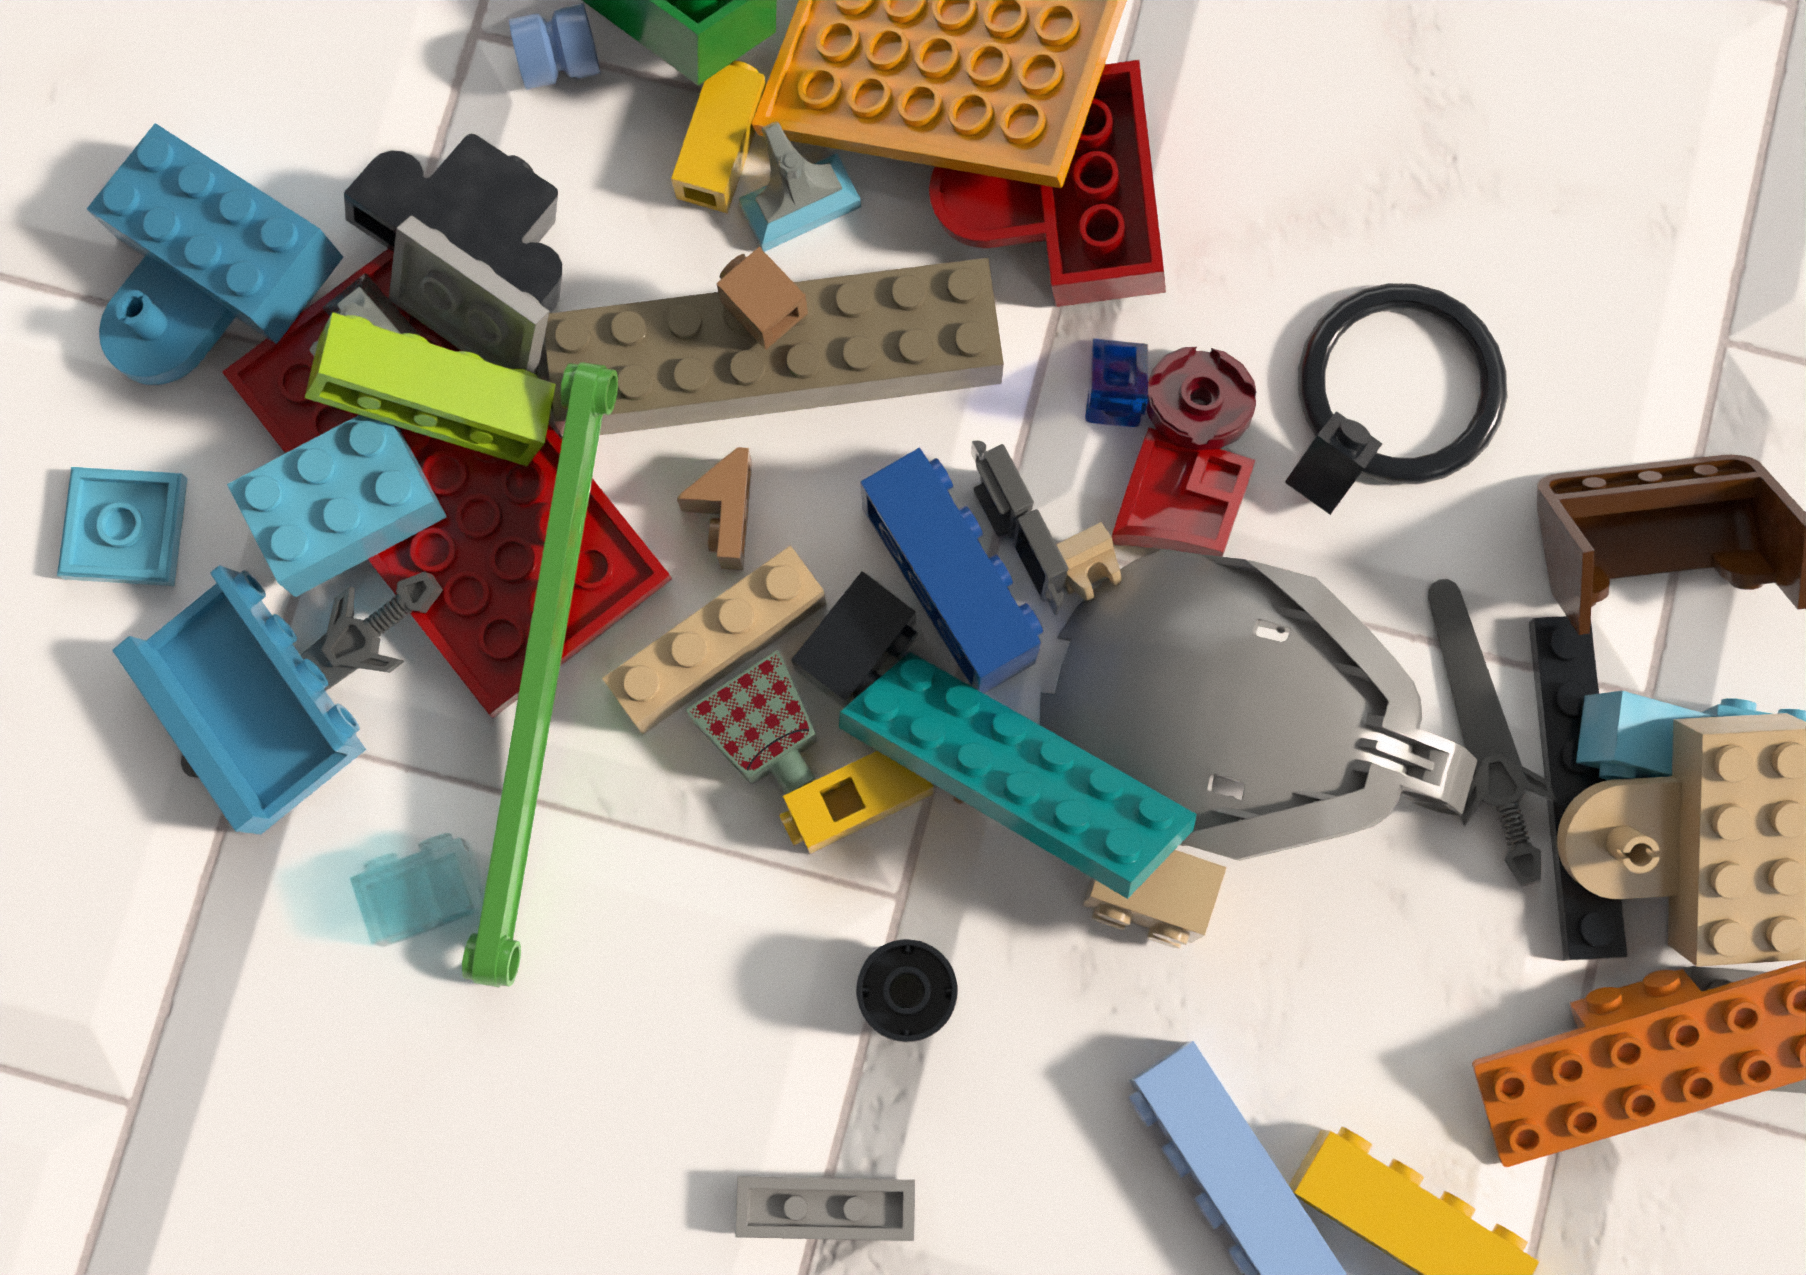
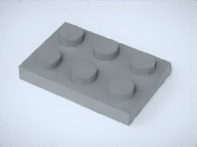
(465, 299)

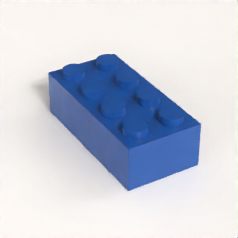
(950, 571)

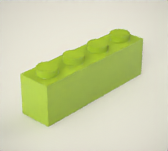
(430, 389)

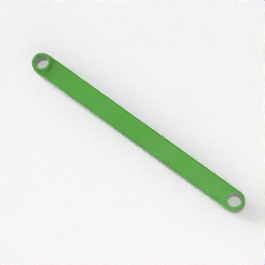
(492, 954)

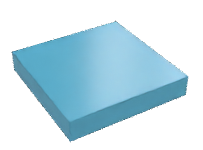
(122, 526)

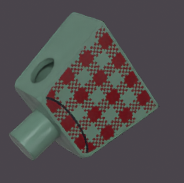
(759, 724)

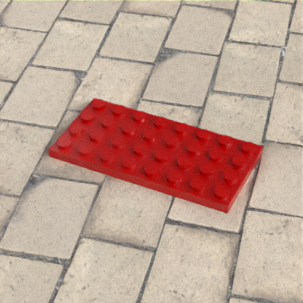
(494, 526)

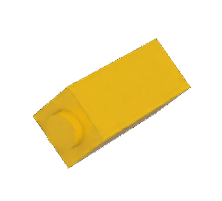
(719, 137)
(850, 800)

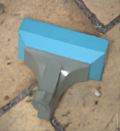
(798, 193)

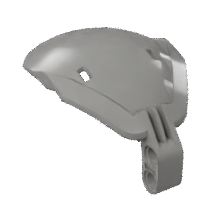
(1185, 691)

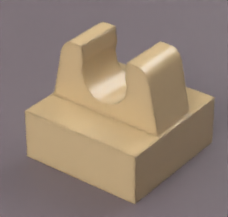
(1089, 559)

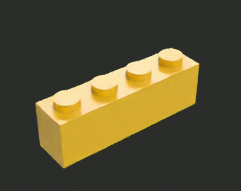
(1401, 1217)

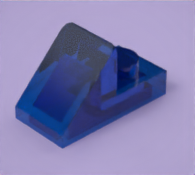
(1117, 383)

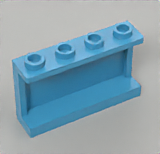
(242, 702)

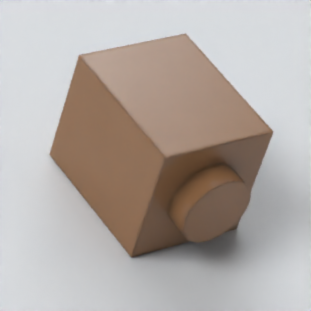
(761, 296)

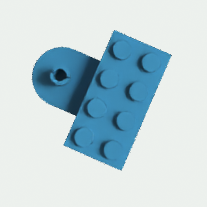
(209, 257)

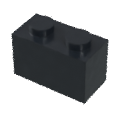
(856, 640)

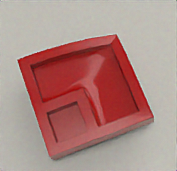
(1182, 497)

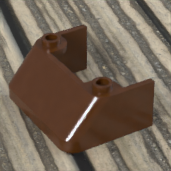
(1669, 520)

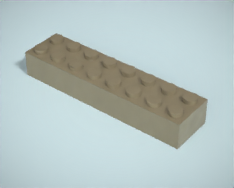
(857, 344)

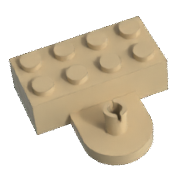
(1711, 837)

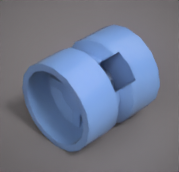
(554, 46)

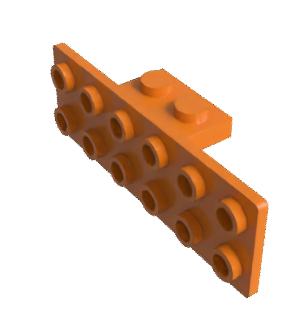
(1644, 1060)

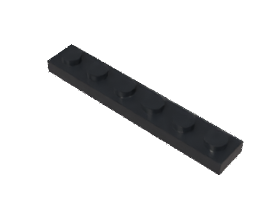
(1563, 676)

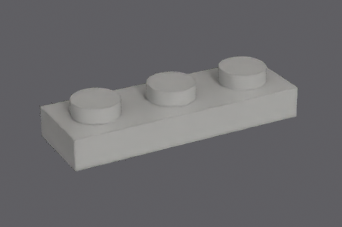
(825, 1208)

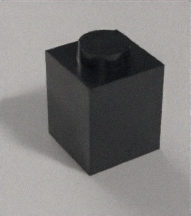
(1333, 462)

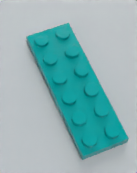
(1019, 773)

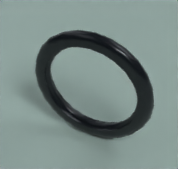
(1443, 307)

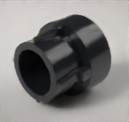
(884, 967)

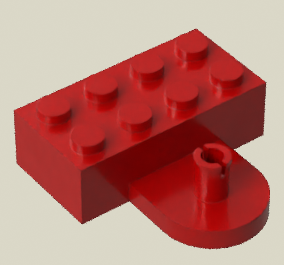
(1097, 225)

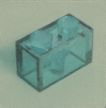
(419, 890)

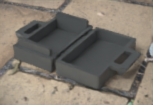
(1010, 513)

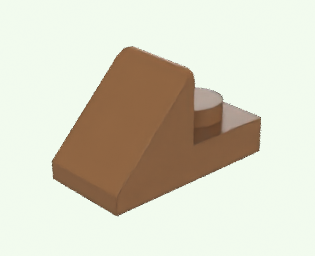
(727, 493)

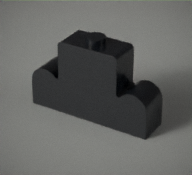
(477, 199)

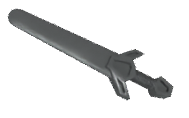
(356, 642)
(1499, 773)

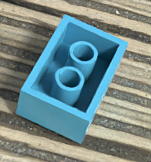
(335, 502)

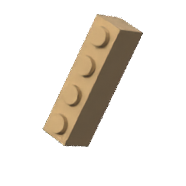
(716, 640)

